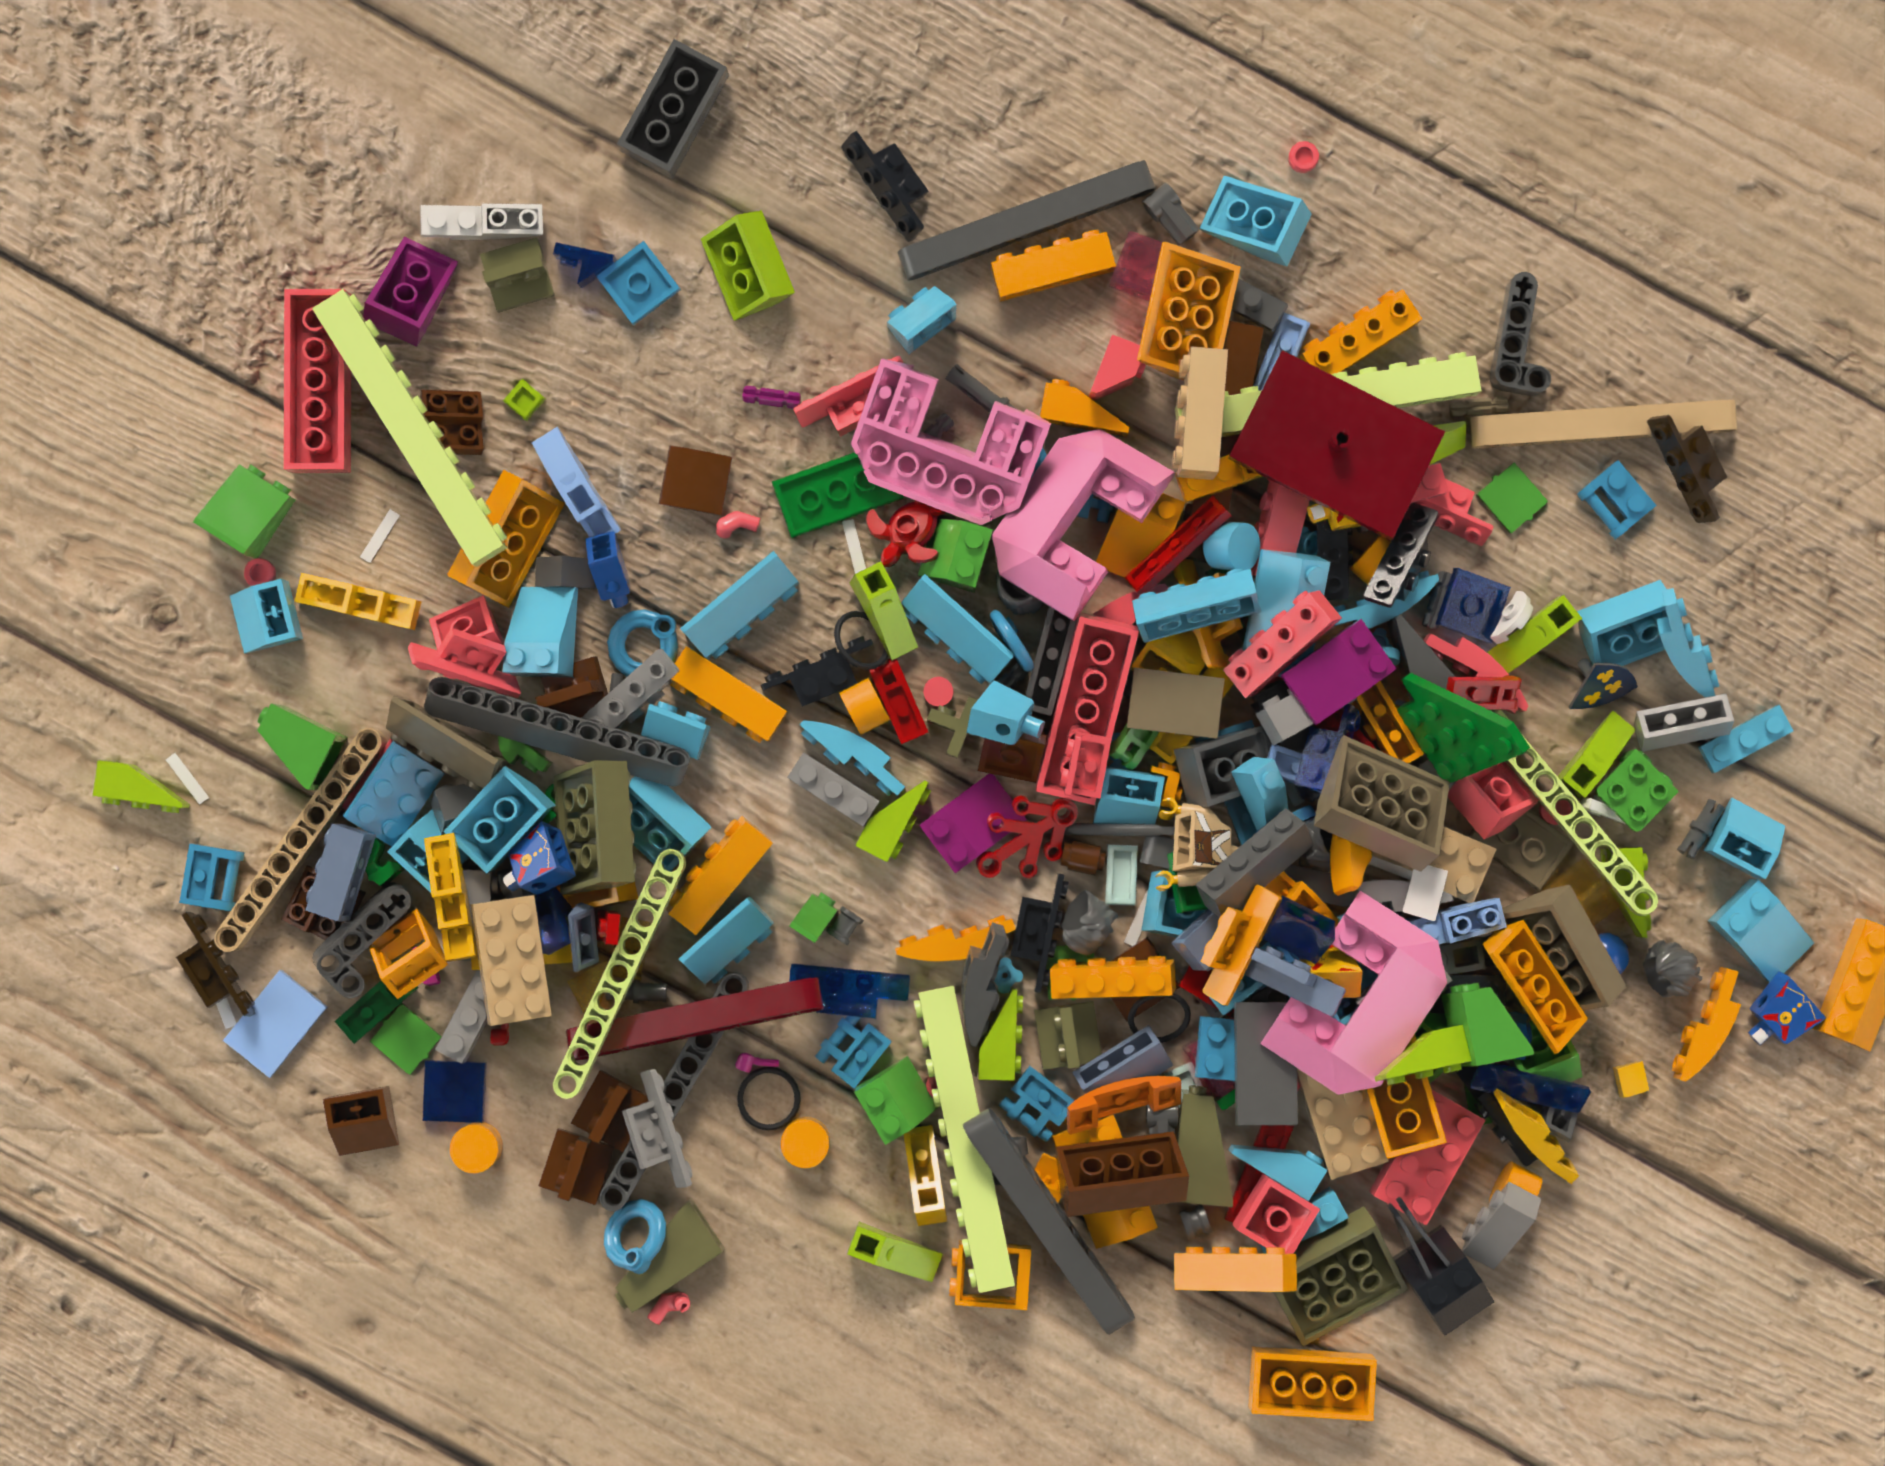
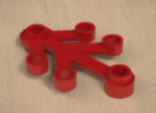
(1030, 834)

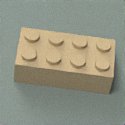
(1202, 413)
(1465, 861)
(510, 960)
(1342, 1128)

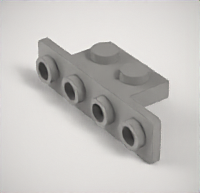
(635, 691)
(654, 1132)

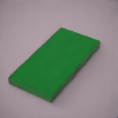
(828, 495)

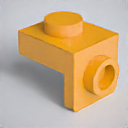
(1171, 787)
(1048, 1172)

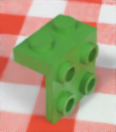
(1636, 790)

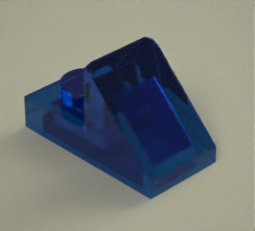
(591, 261)
(553, 920)

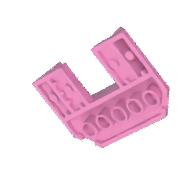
(936, 471)
(1029, 537)
(1387, 1017)

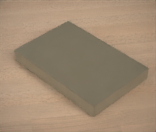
(1175, 703)
(1529, 849)

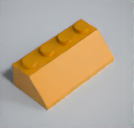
(526, 519)
(1536, 983)
(1857, 991)
(1116, 1225)

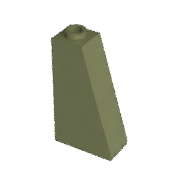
(1203, 1149)
(686, 1248)

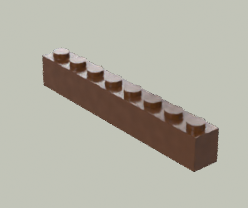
(1243, 351)

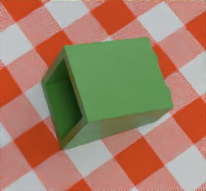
(246, 510)
(961, 553)
(301, 743)
(1487, 1025)
(895, 1100)

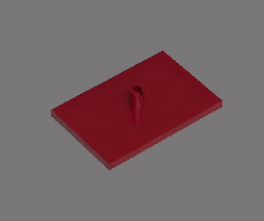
(1295, 444)

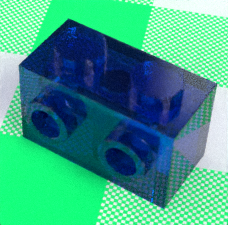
(1300, 930)

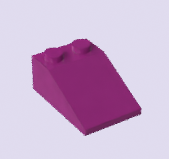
(409, 291)
(1338, 671)
(961, 826)

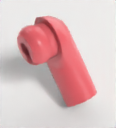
(734, 521)
(669, 1302)

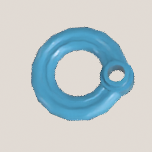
(634, 620)
(1007, 632)
(653, 1244)

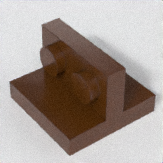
(576, 693)
(1013, 761)
(603, 1107)
(576, 1167)

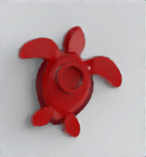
(907, 532)

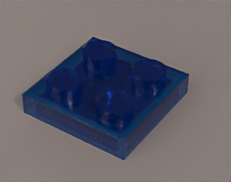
(1472, 605)
(454, 1091)

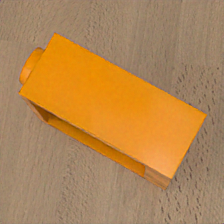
(416, 965)
(1019, 1302)

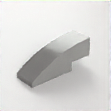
(1392, 892)

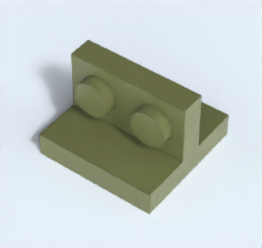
(517, 275)
(946, 718)
(1067, 1035)

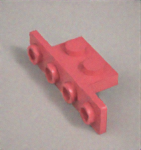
(840, 402)
(1453, 514)
(469, 660)

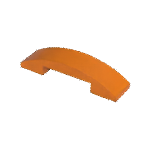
(1121, 1096)

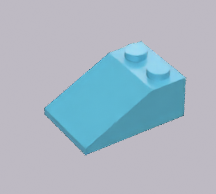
(1257, 220)
(922, 318)
(542, 633)
(1161, 912)
(1761, 929)

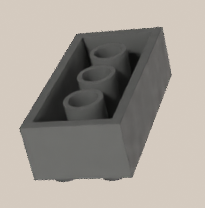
(673, 109)

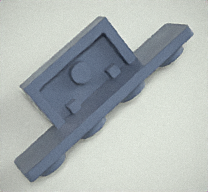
(1295, 980)

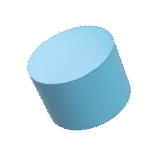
(1232, 546)

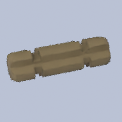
(1478, 406)

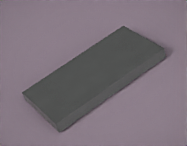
(1262, 1079)

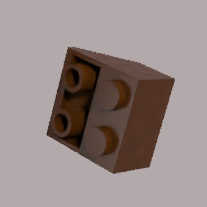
(361, 1120)

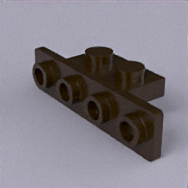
(1691, 464)
(209, 972)

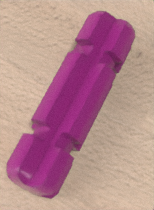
(771, 397)

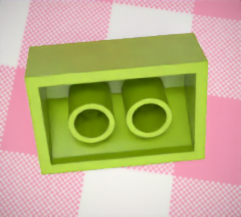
(747, 264)

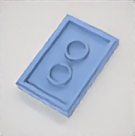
(280, 1022)

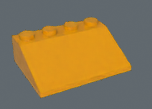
(1186, 307)

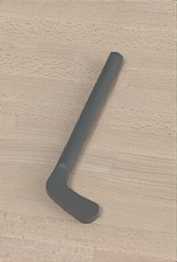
(1117, 829)

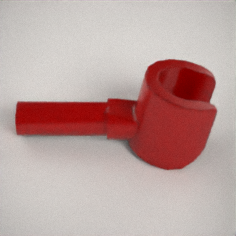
(500, 1037)

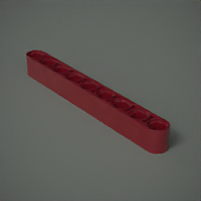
(705, 1017)

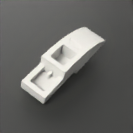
(482, 221)

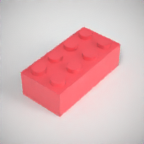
(1425, 1175)

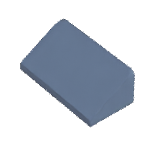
(583, 936)

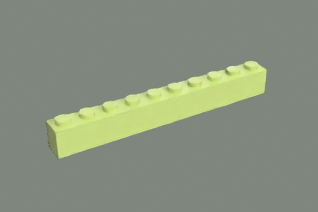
(1398, 386)
(410, 428)
(959, 1104)

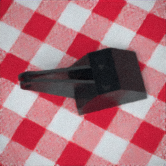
(1439, 1274)

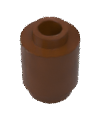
(1082, 857)

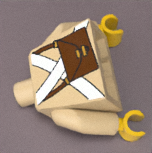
(1199, 843)

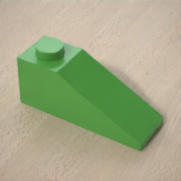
(814, 916)

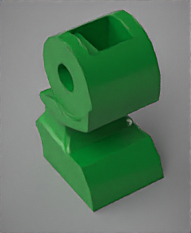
(375, 871)

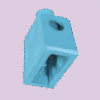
(1003, 715)

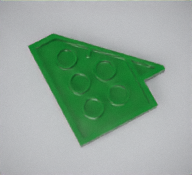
(1456, 732)

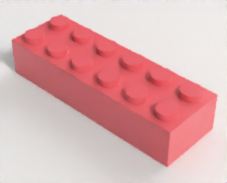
(314, 390)
(1088, 693)

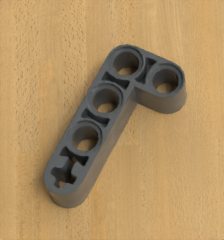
(1520, 334)
(366, 935)

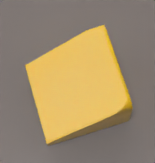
(1631, 1079)

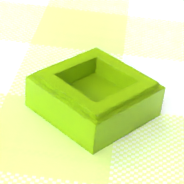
(524, 399)

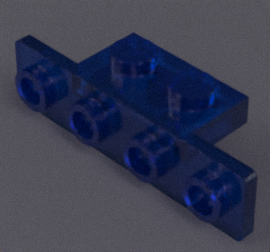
(1321, 749)
(851, 990)
(1530, 1087)

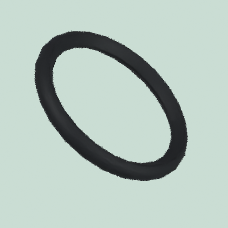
(847, 657)
(1179, 1031)
(797, 1099)

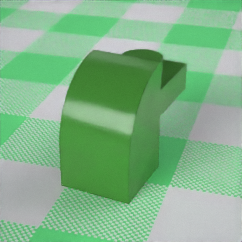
(532, 759)

